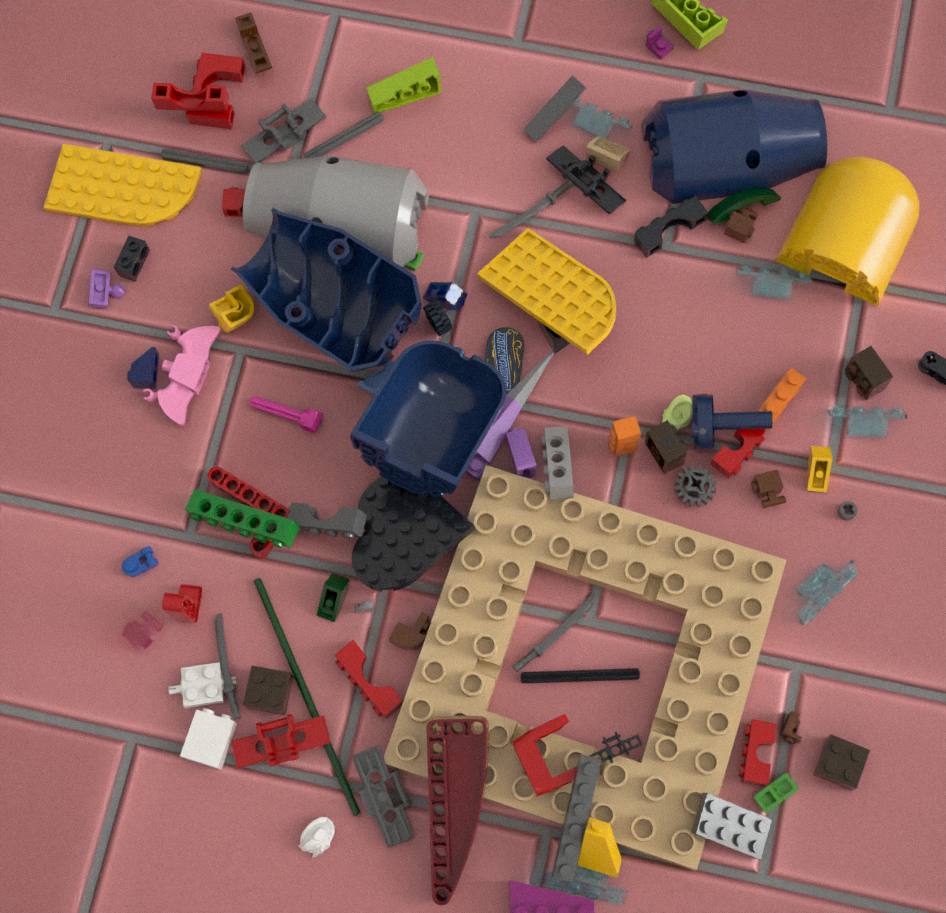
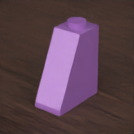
(521, 453)

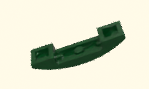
(721, 211)

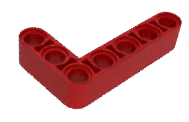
(256, 501)

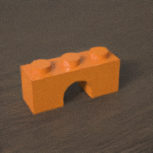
(783, 394)
(624, 436)

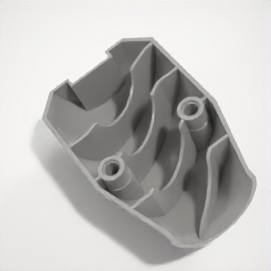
(359, 196)

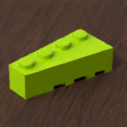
(692, 20)
(406, 86)

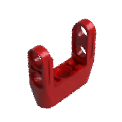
(533, 762)

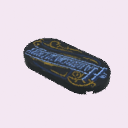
(506, 354)

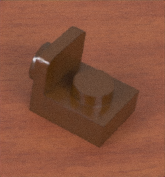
(791, 724)

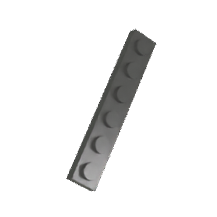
(576, 818)

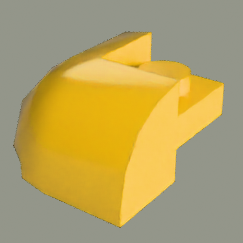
(233, 309)

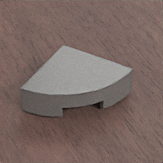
(367, 606)

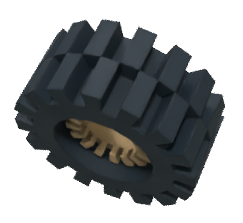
(437, 317)

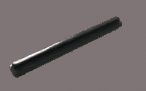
(580, 675)

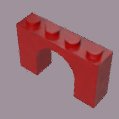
(209, 70)

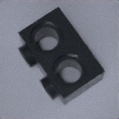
(131, 258)

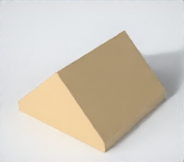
(607, 153)

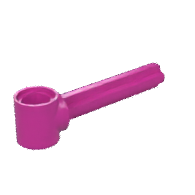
(308, 419)

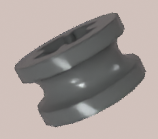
(841, 510)

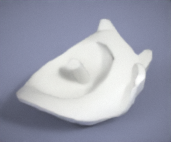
(317, 836)

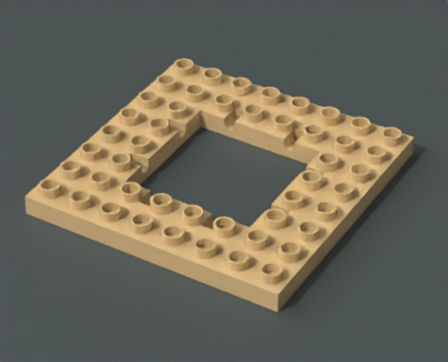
(726, 607)

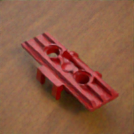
(283, 747)

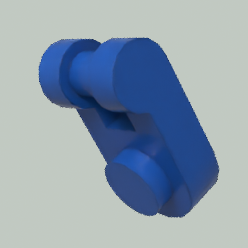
(132, 565)

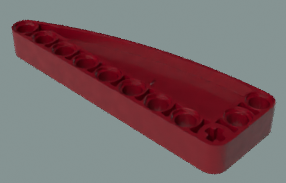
(464, 786)

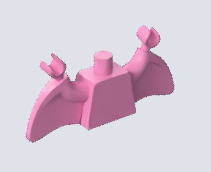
(186, 371)

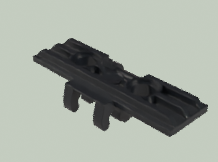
(586, 178)

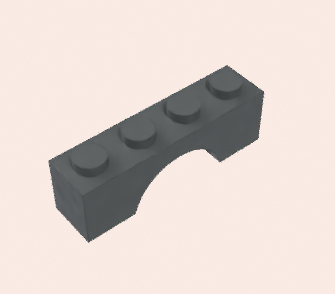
(347, 522)

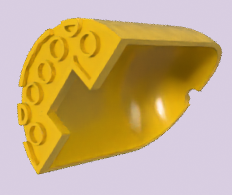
(854, 225)

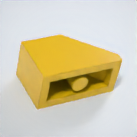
(819, 468)

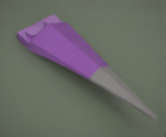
(512, 406)

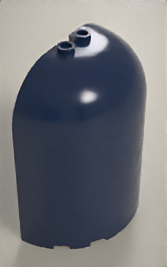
(430, 417)

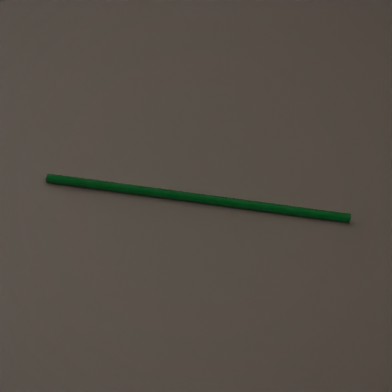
(305, 693)

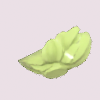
(679, 412)

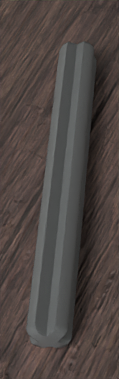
(345, 136)
(204, 160)

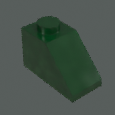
(333, 596)

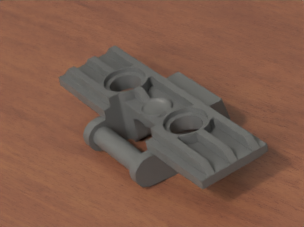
(287, 134)
(377, 798)

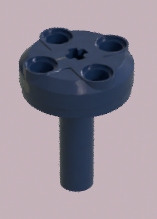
(707, 421)

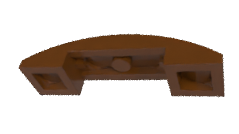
(253, 43)

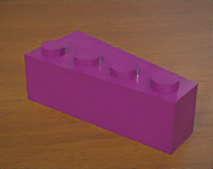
(534, 899)

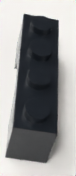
(689, 214)

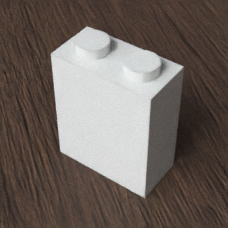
(209, 738)

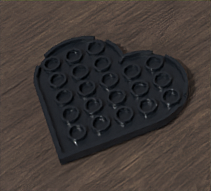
(403, 535)

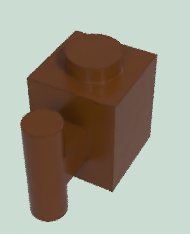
(740, 225)
(768, 485)

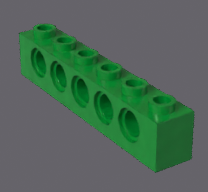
(285, 528)

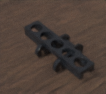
(608, 750)

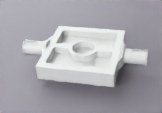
(201, 685)

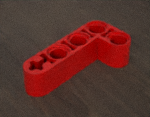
(184, 605)

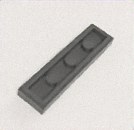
(554, 108)

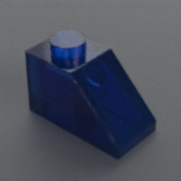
(447, 294)
(144, 370)

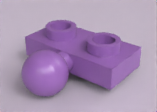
(100, 289)

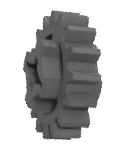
(691, 479)

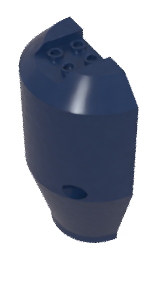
(732, 143)
(333, 291)

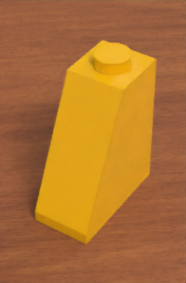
(600, 849)

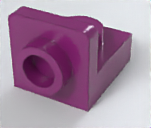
(658, 43)

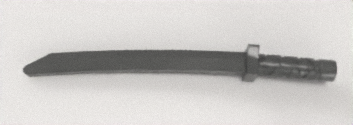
(550, 198)
(538, 650)
(229, 688)

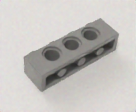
(558, 463)

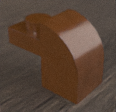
(411, 638)

